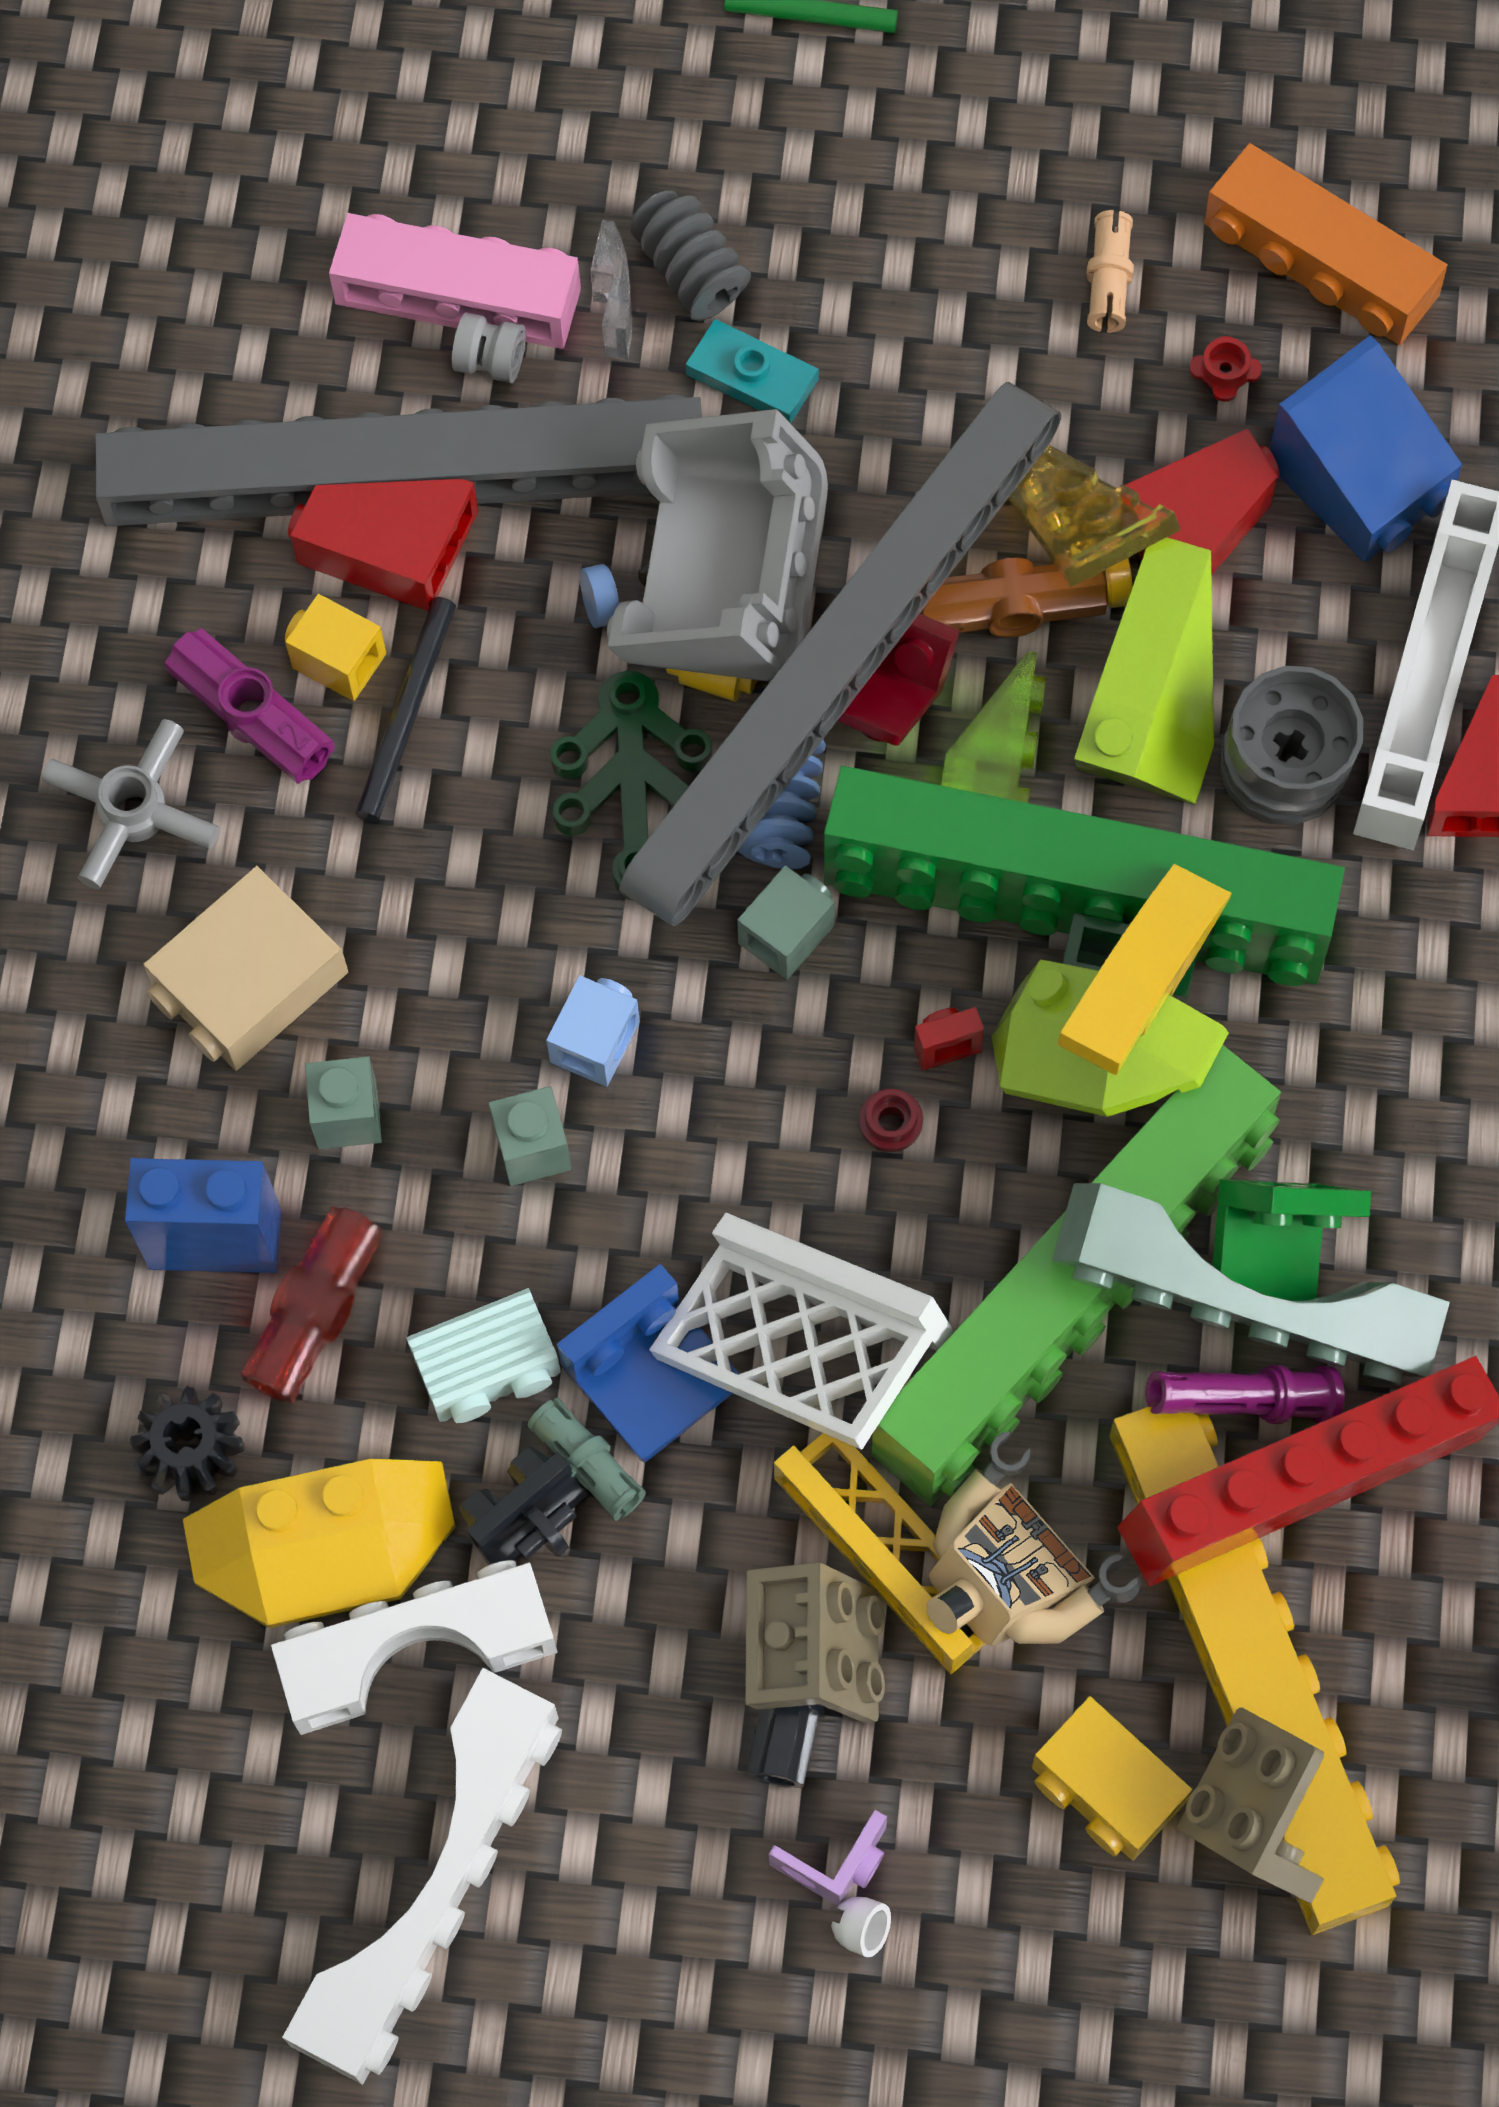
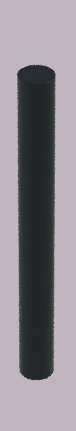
(405, 710)

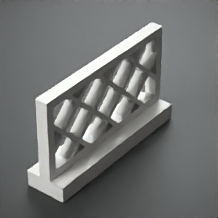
(836, 1290)

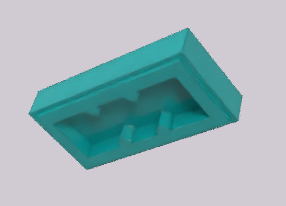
(751, 370)

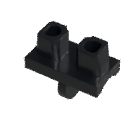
(529, 1513)

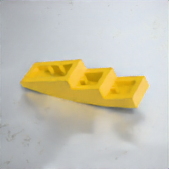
(1143, 969)

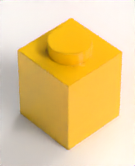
(334, 646)

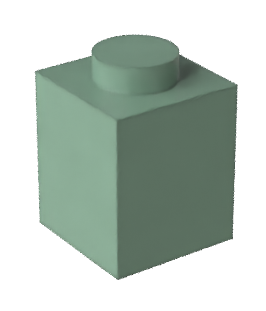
(787, 921)
(343, 1102)
(530, 1136)

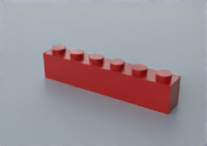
(1310, 1471)

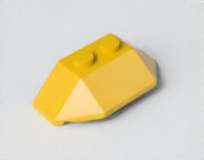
(321, 1539)

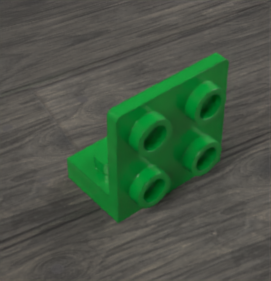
(1273, 1232)

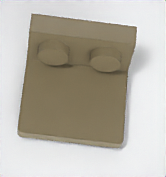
(813, 1641)
(1251, 1800)

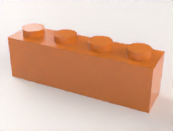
(1324, 244)

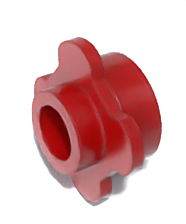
(1230, 353)

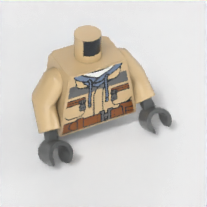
(1008, 1567)

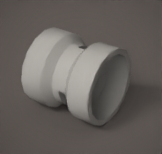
(488, 347)

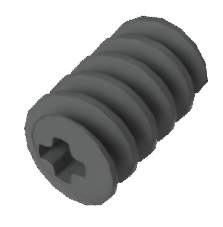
(689, 253)

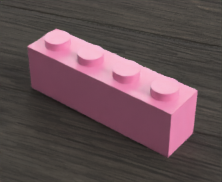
(443, 274)

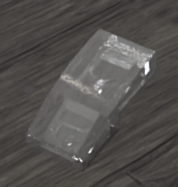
(612, 286)

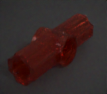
(312, 1304)

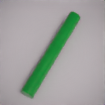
(819, 12)

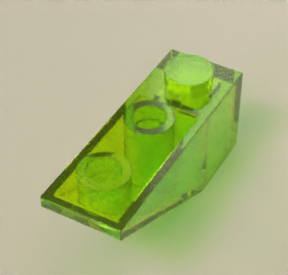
(997, 741)

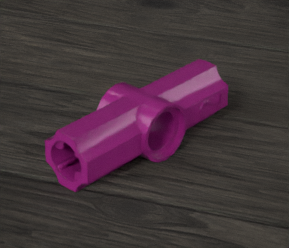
(271, 728)

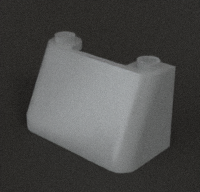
(727, 547)

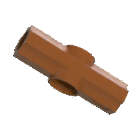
(1014, 598)

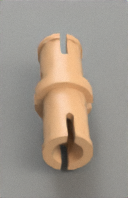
(1110, 271)

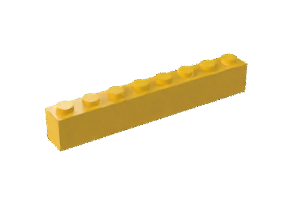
(1253, 1666)

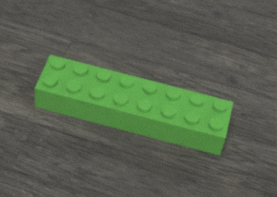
(1041, 1314)

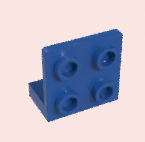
(621, 1377)

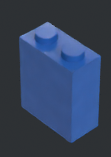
(204, 1215)

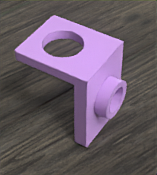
(856, 1869)

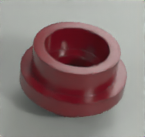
(891, 1102)

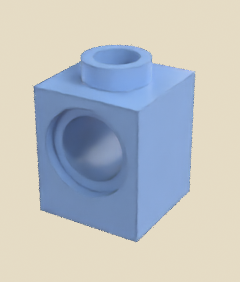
(594, 1029)

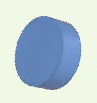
(598, 594)

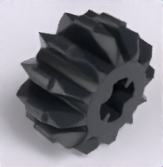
(185, 1422)

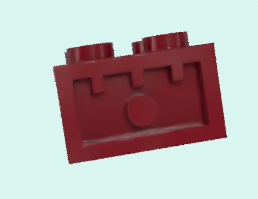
(904, 683)

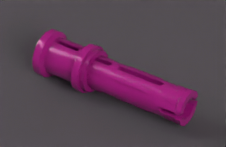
(1271, 1394)

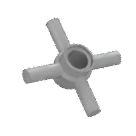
(138, 823)

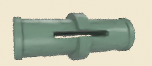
(588, 1458)

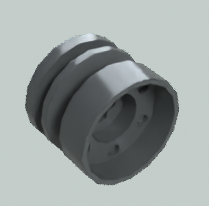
(1295, 713)

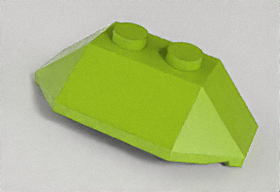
(1032, 1066)

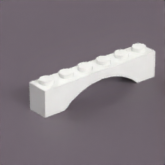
(1431, 668)
(356, 2004)

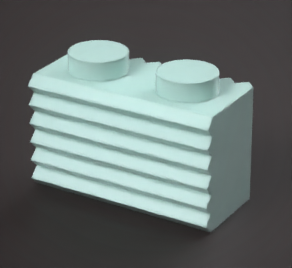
(485, 1357)

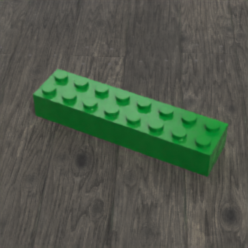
(1047, 863)

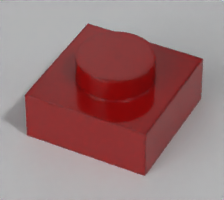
(948, 1037)

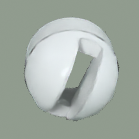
(862, 1925)

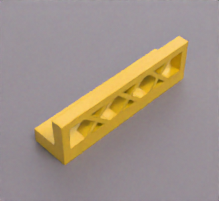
(863, 1548)

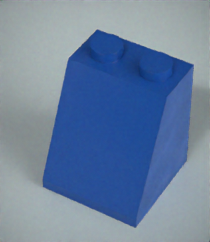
(1363, 451)

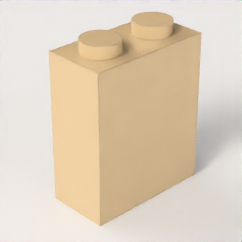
(244, 970)

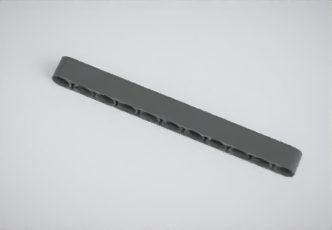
(839, 655)

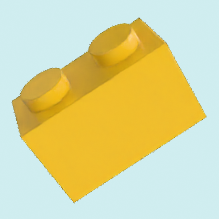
(1109, 1780)

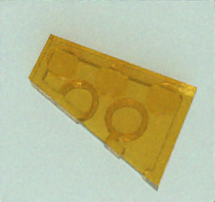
(1085, 520)

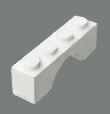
(332, 1667)

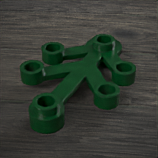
(630, 767)

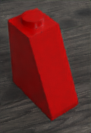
(1214, 493)
(386, 534)
(1470, 792)

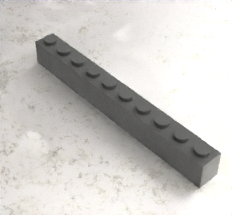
(275, 466)

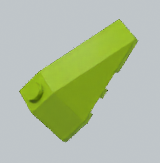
(1156, 690)

